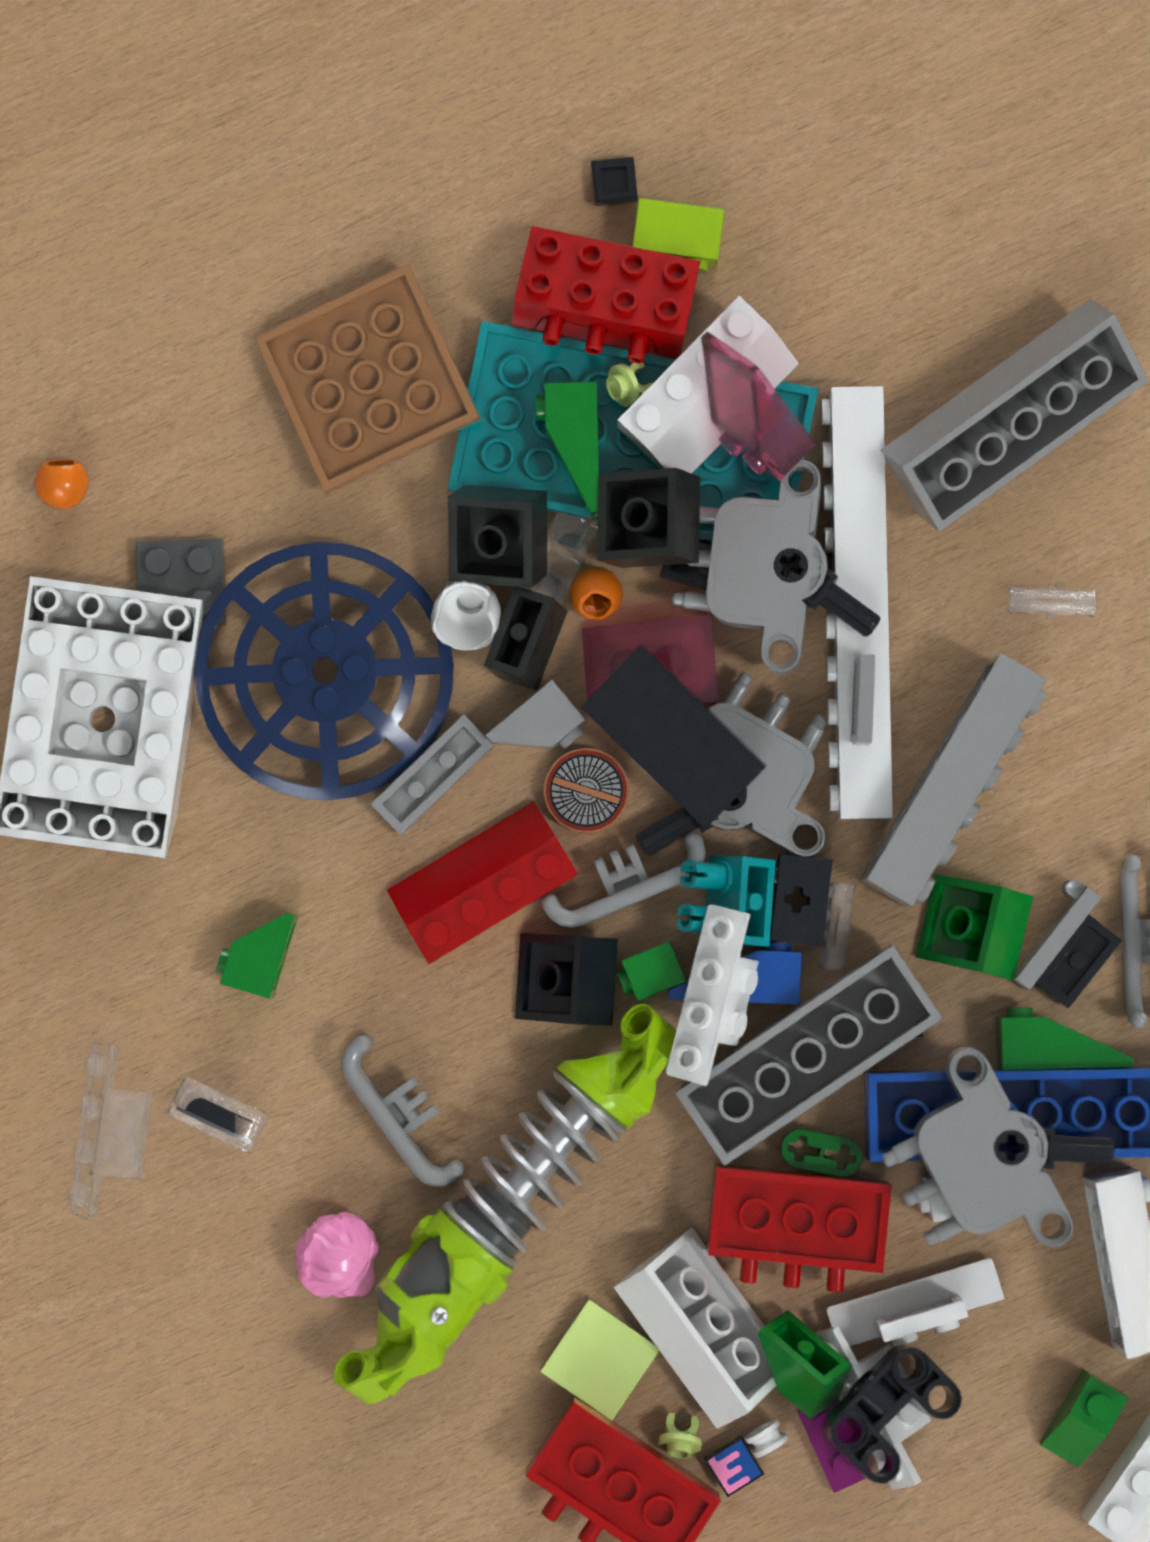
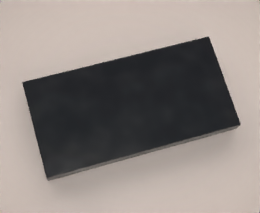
(673, 736)

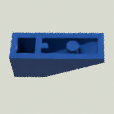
(777, 976)

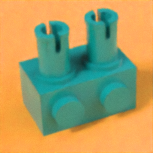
(735, 884)

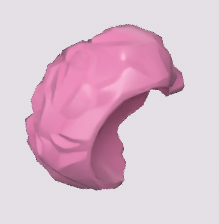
(337, 1256)

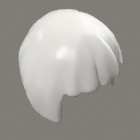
(466, 615)

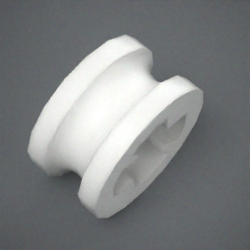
(766, 1438)

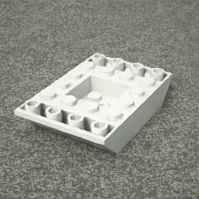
(85, 653)

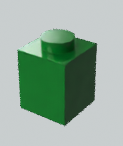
(650, 972)

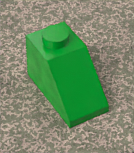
(258, 957)
(803, 1364)
(1084, 1418)

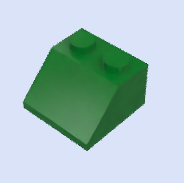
(974, 926)

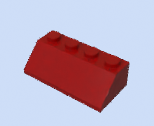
(481, 882)

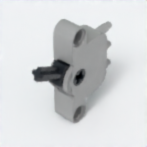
(747, 572)
(771, 798)
(974, 1176)

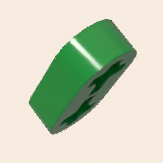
(818, 1162)

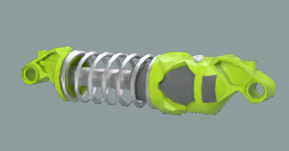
(470, 1245)

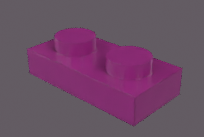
(837, 1469)

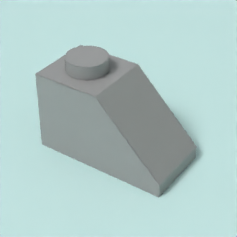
(540, 722)

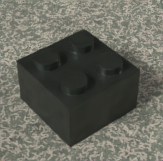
(648, 518)
(497, 535)

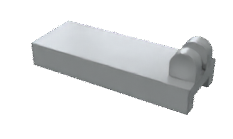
(1081, 904)

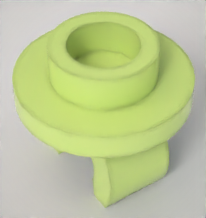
(623, 384)
(680, 1443)

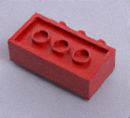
(604, 294)
(798, 1222)
(618, 1481)

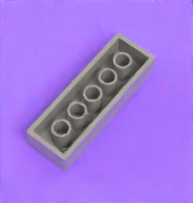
(1015, 414)
(953, 781)
(809, 1054)

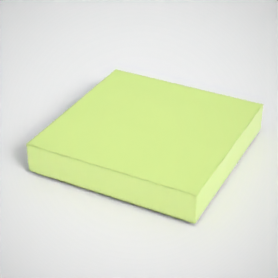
(600, 1359)

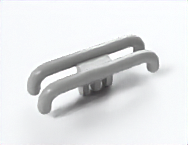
(623, 885)
(1135, 941)
(397, 1116)

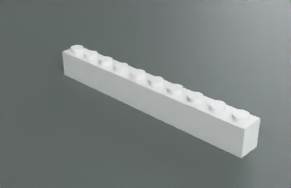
(860, 562)

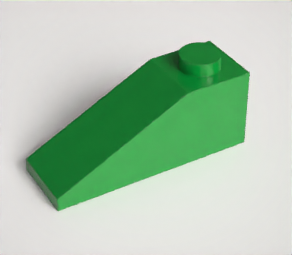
(573, 431)
(1041, 1043)

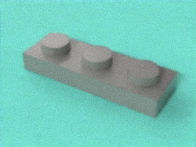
(432, 775)

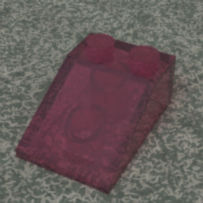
(751, 412)
(678, 643)

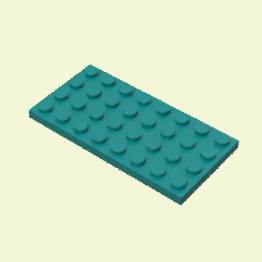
(515, 452)

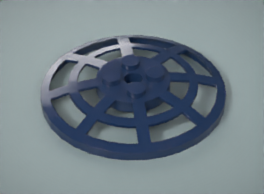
(302, 692)

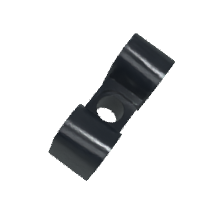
(878, 1399)

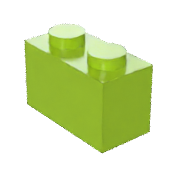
(680, 230)

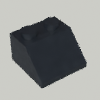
(566, 979)

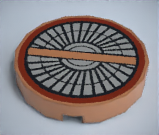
(586, 790)

